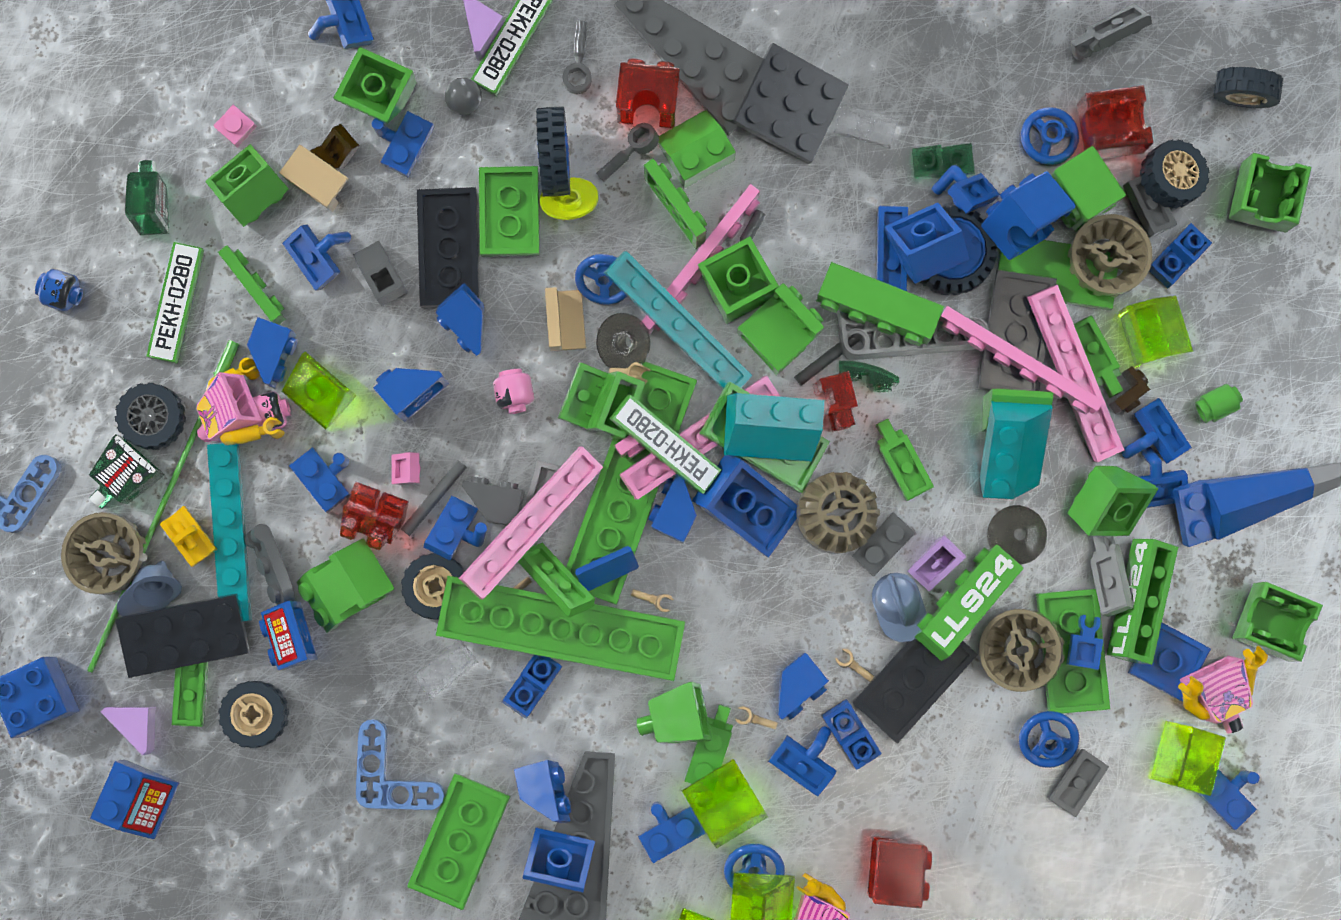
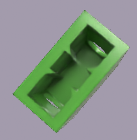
(677, 716)

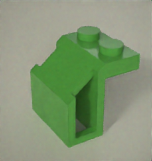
(781, 328)
(595, 398)
(344, 585)

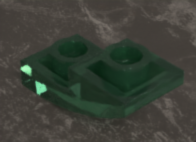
(936, 160)
(875, 376)

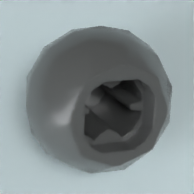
(463, 96)

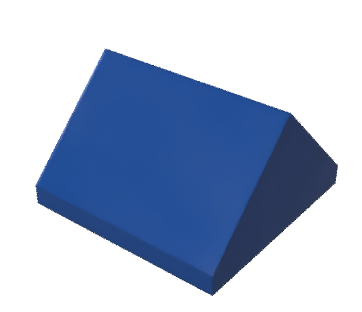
(559, 860)

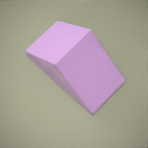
(483, 26)
(936, 563)
(135, 724)

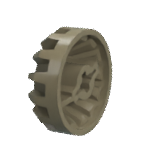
(1127, 247)
(812, 517)
(80, 553)
(993, 652)

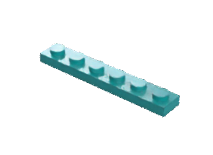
(676, 321)
(229, 524)

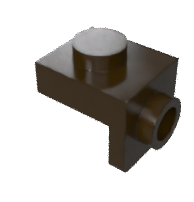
(337, 148)
(1130, 399)

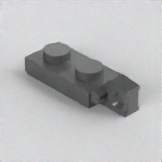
(1110, 30)

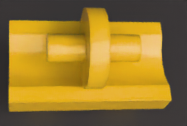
(188, 536)

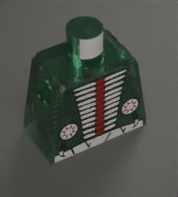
(147, 200)
(122, 473)

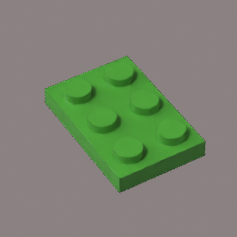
(675, 202)
(509, 211)

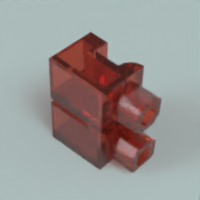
(839, 399)
(372, 516)

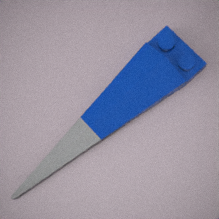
(1229, 504)

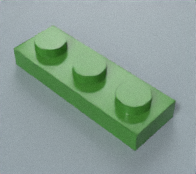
(253, 283)
(556, 580)

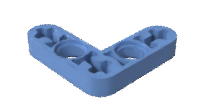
(7, 504)
(386, 787)

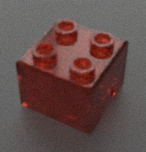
(648, 85)
(1115, 122)
(898, 872)

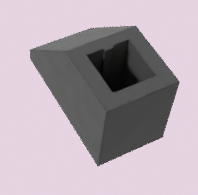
(379, 273)
(494, 502)

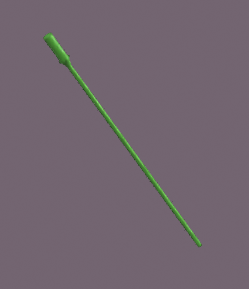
(223, 365)

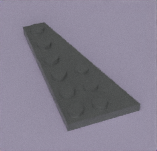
(709, 63)
(589, 819)

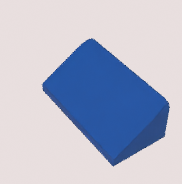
(607, 568)

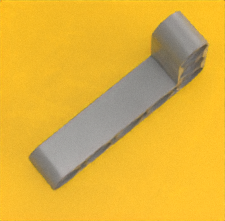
(900, 347)

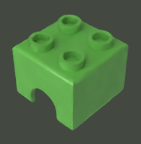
(1089, 186)
(1269, 193)
(1276, 621)

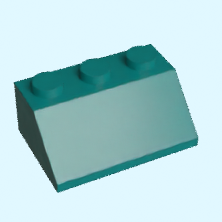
(773, 426)
(1014, 448)

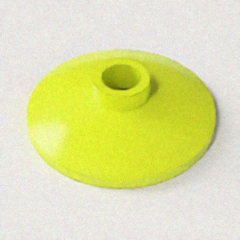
(579, 203)

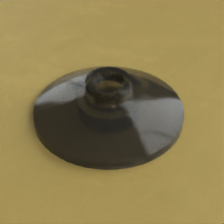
(612, 341)
(1015, 517)

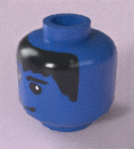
(58, 290)

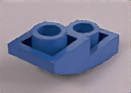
(1179, 255)
(531, 685)
(851, 734)

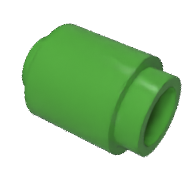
(1219, 403)

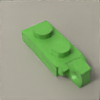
(1099, 355)
(903, 461)
(710, 754)

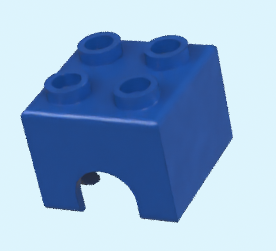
(1026, 214)
(35, 697)

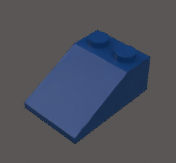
(748, 505)

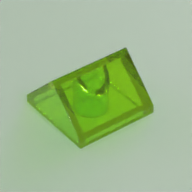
(317, 391)
(1188, 758)
(762, 897)

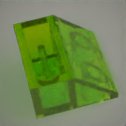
(1155, 330)
(724, 803)

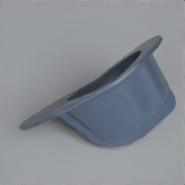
(150, 590)
(898, 606)

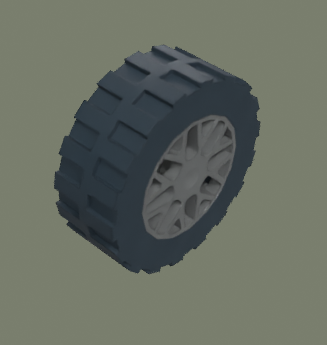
(150, 416)

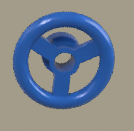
(1054, 126)
(596, 273)
(1054, 750)
(752, 861)

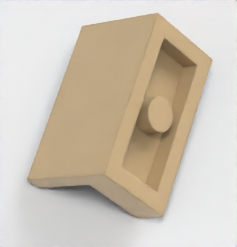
(314, 177)
(565, 319)

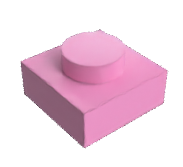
(235, 126)
(628, 446)
(405, 468)

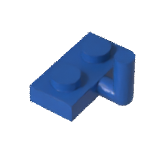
(349, 22)
(405, 142)
(967, 193)
(312, 255)
(1160, 431)
(321, 478)
(1163, 481)
(453, 528)
(804, 764)
(1229, 801)
(670, 832)

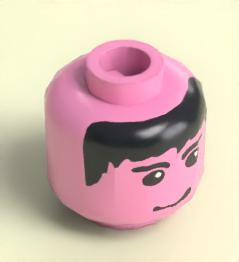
(513, 390)
(272, 406)

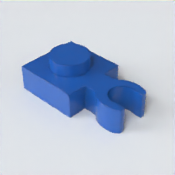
(1084, 648)

